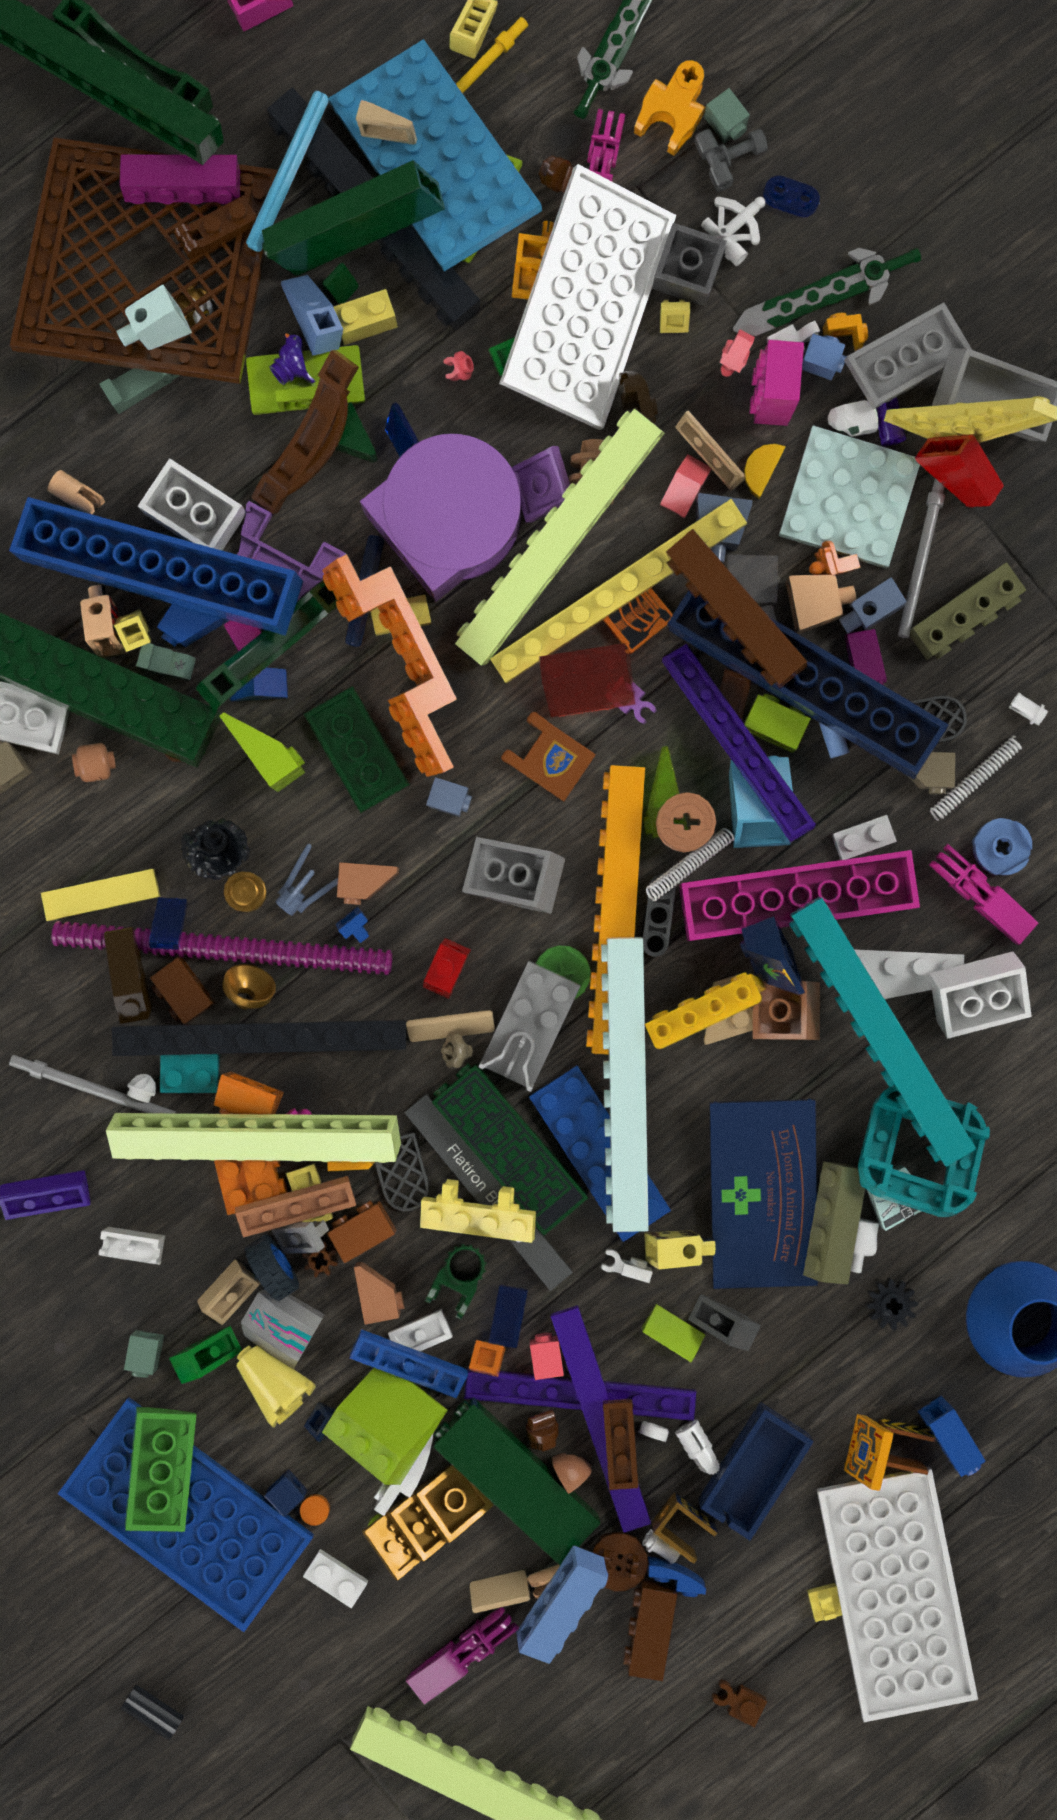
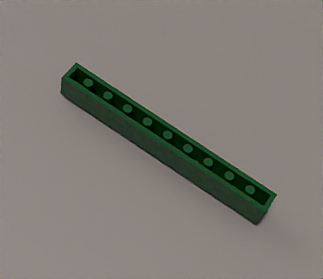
(109, 81)

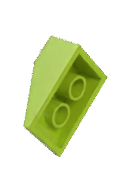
(271, 758)

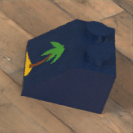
(772, 955)

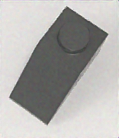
(724, 1323)

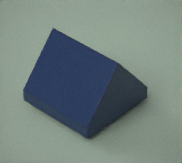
(318, 1421)

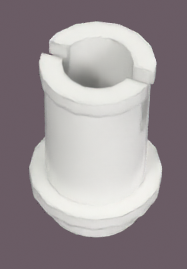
(1028, 709)
(660, 1547)

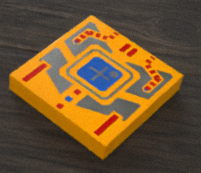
(868, 1452)

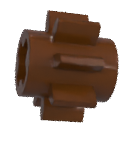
(313, 1262)

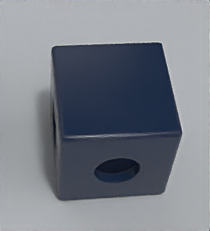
(286, 1493)

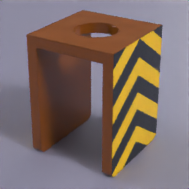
(911, 1431)

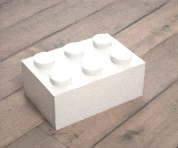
(191, 507)
(980, 994)

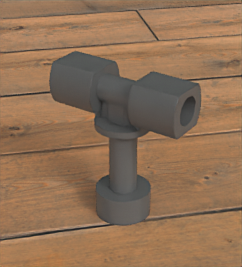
(720, 157)

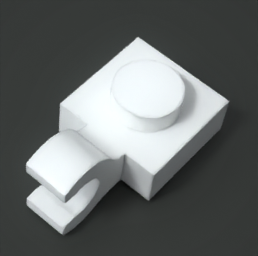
(790, 333)
(634, 1268)

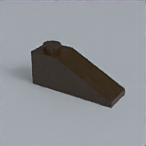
(127, 976)

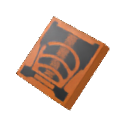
(639, 620)

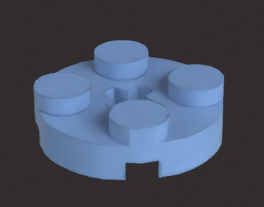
(1017, 852)

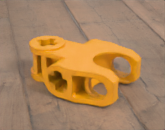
(674, 105)

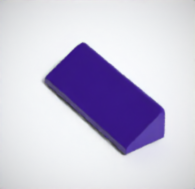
(44, 1195)

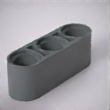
(660, 930)

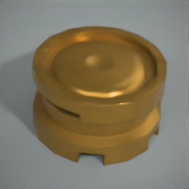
(245, 891)

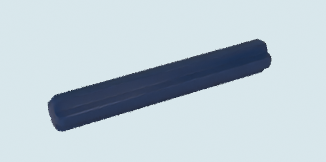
(368, 568)

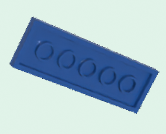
(578, 1125)

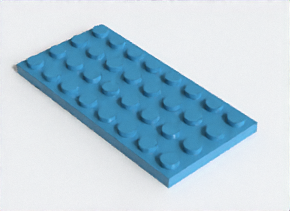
(476, 178)

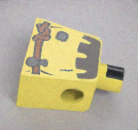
(666, 1250)

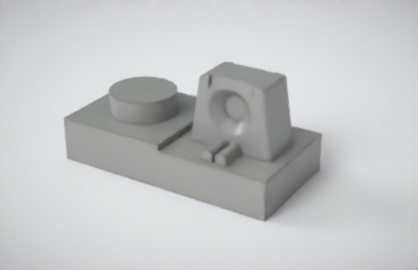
(301, 1237)

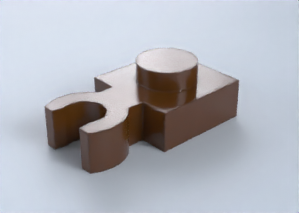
(744, 1704)

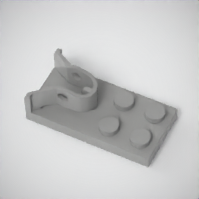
(906, 355)
(530, 1025)

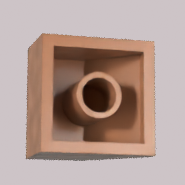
(787, 1014)

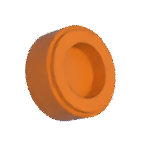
(314, 1509)

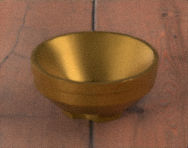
(249, 980)

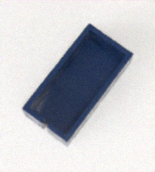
(755, 1471)

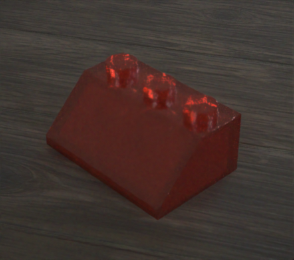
(587, 680)

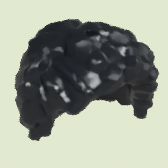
(216, 853)

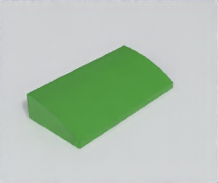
(160, 1470)

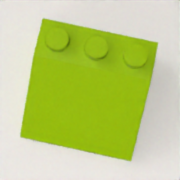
(385, 1425)

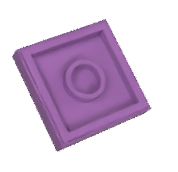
(541, 483)

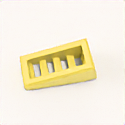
(465, 41)

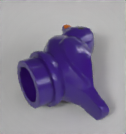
(290, 362)

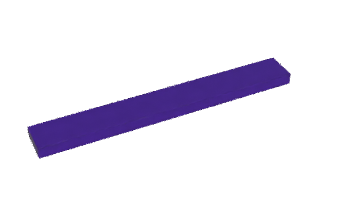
(738, 743)
(561, 1393)
(591, 1394)

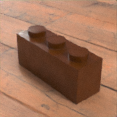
(650, 1630)

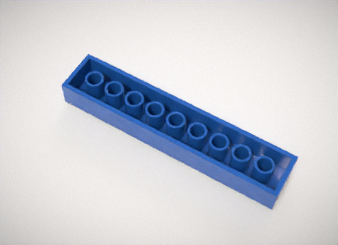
(157, 566)

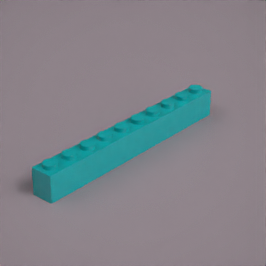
(882, 1031)

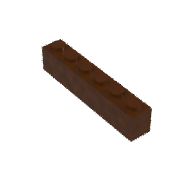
(736, 609)

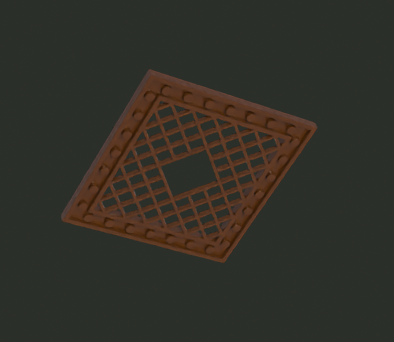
(35, 306)

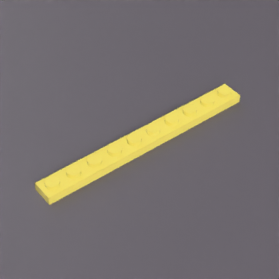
(610, 595)

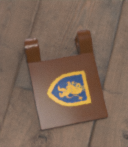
(553, 760)

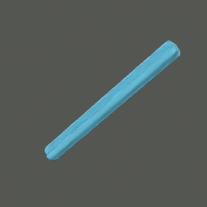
(288, 169)

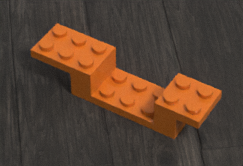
(408, 640)

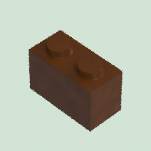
(182, 991)

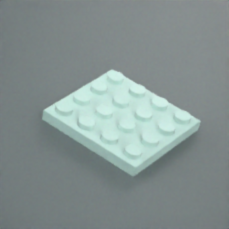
(850, 496)

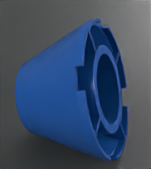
(993, 1310)

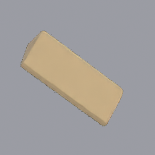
(710, 451)
(442, 1026)

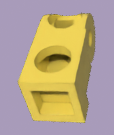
(133, 630)

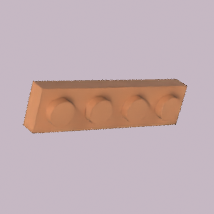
(295, 1206)

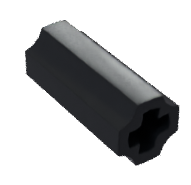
(152, 1712)

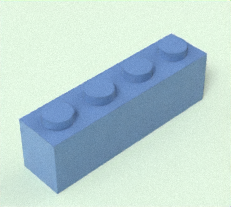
(562, 1604)

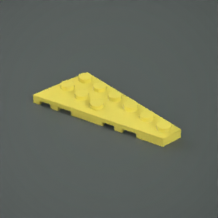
(982, 419)

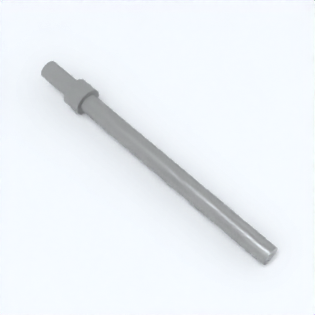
(934, 502)
(39, 1070)

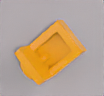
(843, 325)

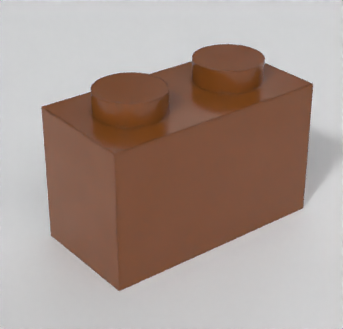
(361, 1231)

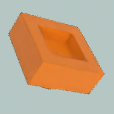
(487, 1358)

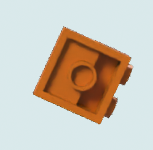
(248, 1181)

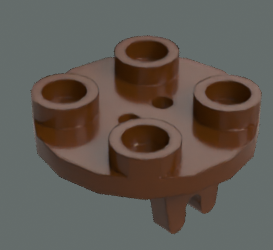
(632, 1564)

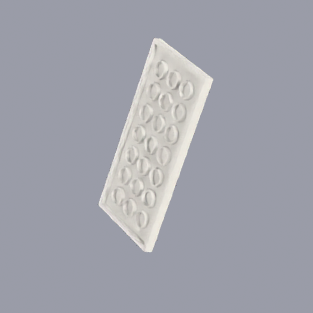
(587, 298)
(897, 1595)

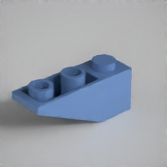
(314, 314)

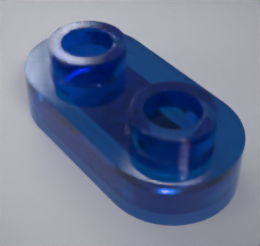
(790, 198)

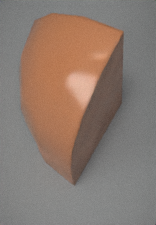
(571, 1470)

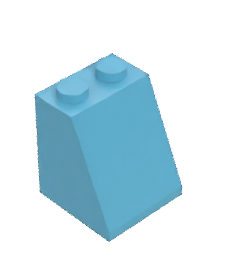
(750, 819)

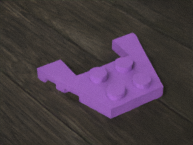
(250, 547)

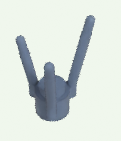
(291, 899)

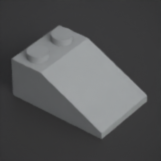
(514, 874)

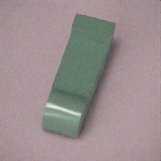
(134, 387)

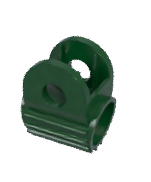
(466, 1288)

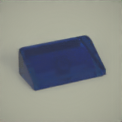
(399, 430)

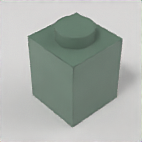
(727, 116)
(143, 1353)

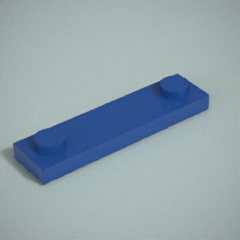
(408, 1363)

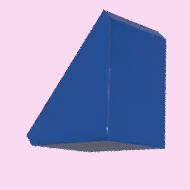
(267, 685)

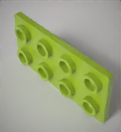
(271, 396)

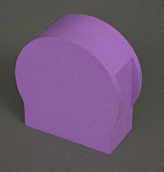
(448, 510)

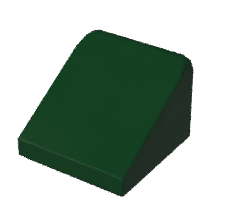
(340, 284)

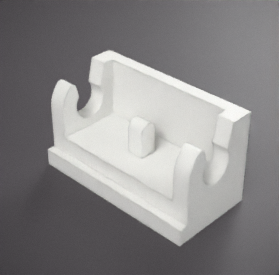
(132, 1245)

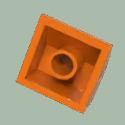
(245, 1096)

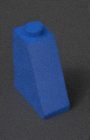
(187, 625)
(952, 1436)

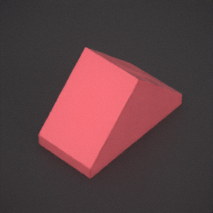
(685, 486)

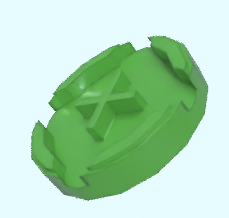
(567, 963)

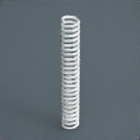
(1000, 759)
(685, 860)

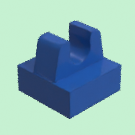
(353, 924)

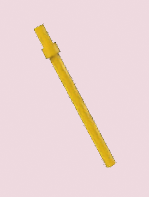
(503, 43)

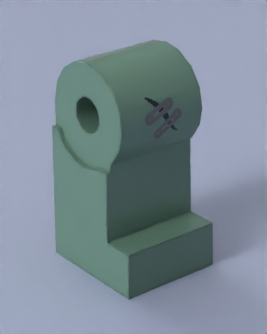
(165, 662)

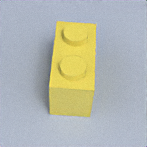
(366, 316)

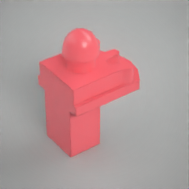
(736, 353)

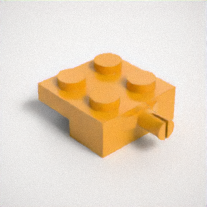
(528, 259)

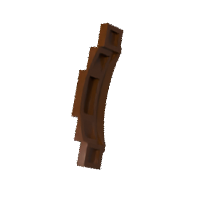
(315, 437)

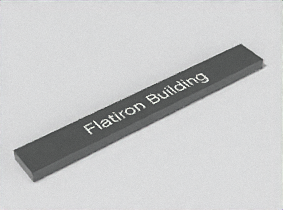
(483, 1186)

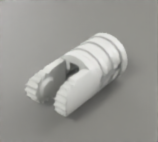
(698, 1446)

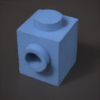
(824, 356)

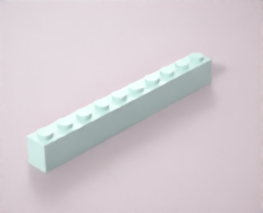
(626, 1084)

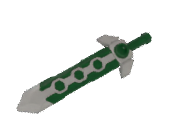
(602, 69)
(829, 290)

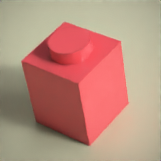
(546, 1356)

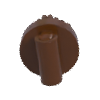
(555, 173)
(542, 1430)

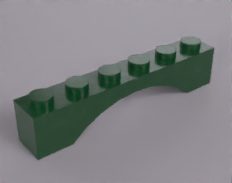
(90, 26)
(266, 648)

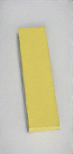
(100, 894)

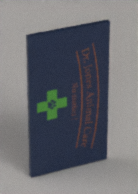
(762, 1191)

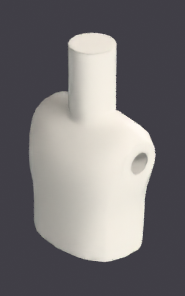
(865, 1243)

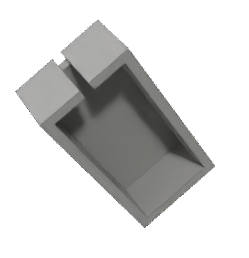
(980, 378)

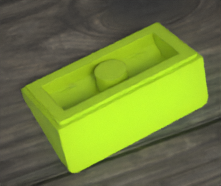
(673, 1332)

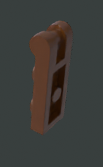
(216, 227)

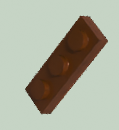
(620, 1444)

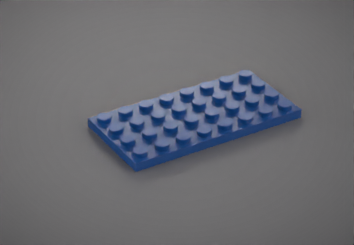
(233, 1537)

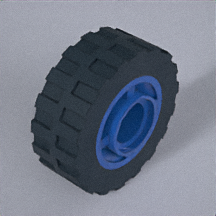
(271, 1267)

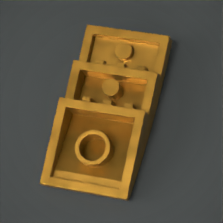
(426, 1520)

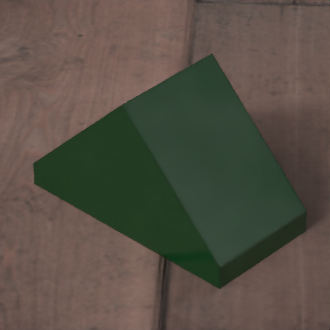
(355, 439)

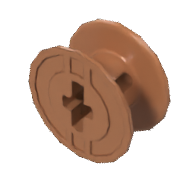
(674, 834)

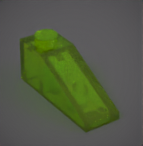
(662, 789)

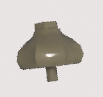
(455, 1051)

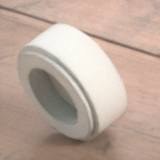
(654, 1431)

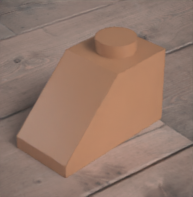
(362, 881)
(377, 1295)

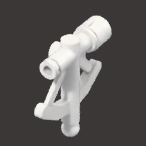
(733, 250)

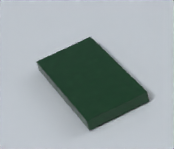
(356, 749)

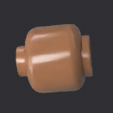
(93, 762)

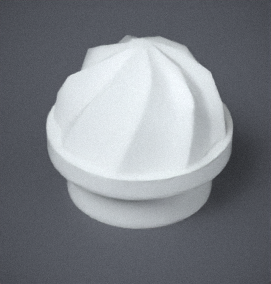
(142, 1088)

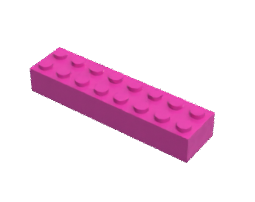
(847, 887)

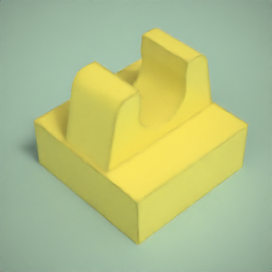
(674, 317)
(824, 1602)

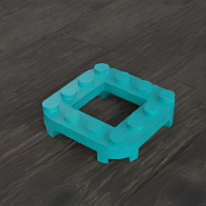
(909, 1190)

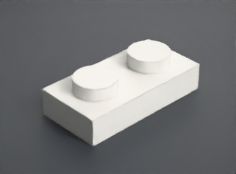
(864, 837)
(423, 1331)
(335, 1578)

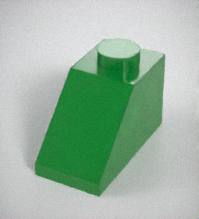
(205, 1355)

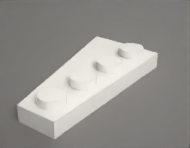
(905, 972)

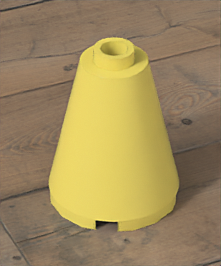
(273, 1384)

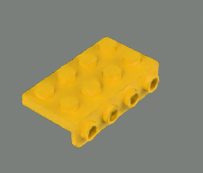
(705, 1011)

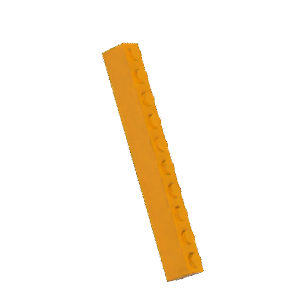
(619, 879)

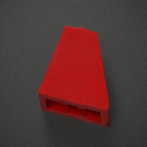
(961, 468)

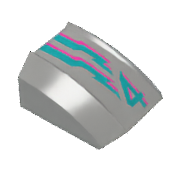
(281, 1326)

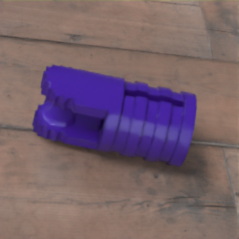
(888, 432)

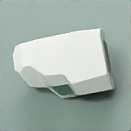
(854, 418)

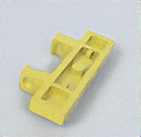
(496, 1221)

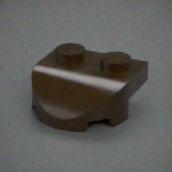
(637, 395)

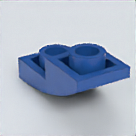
(685, 1580)

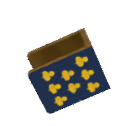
(658, 1523)

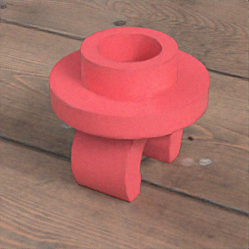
(462, 366)

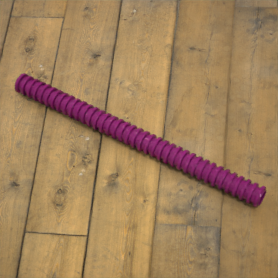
(235, 949)

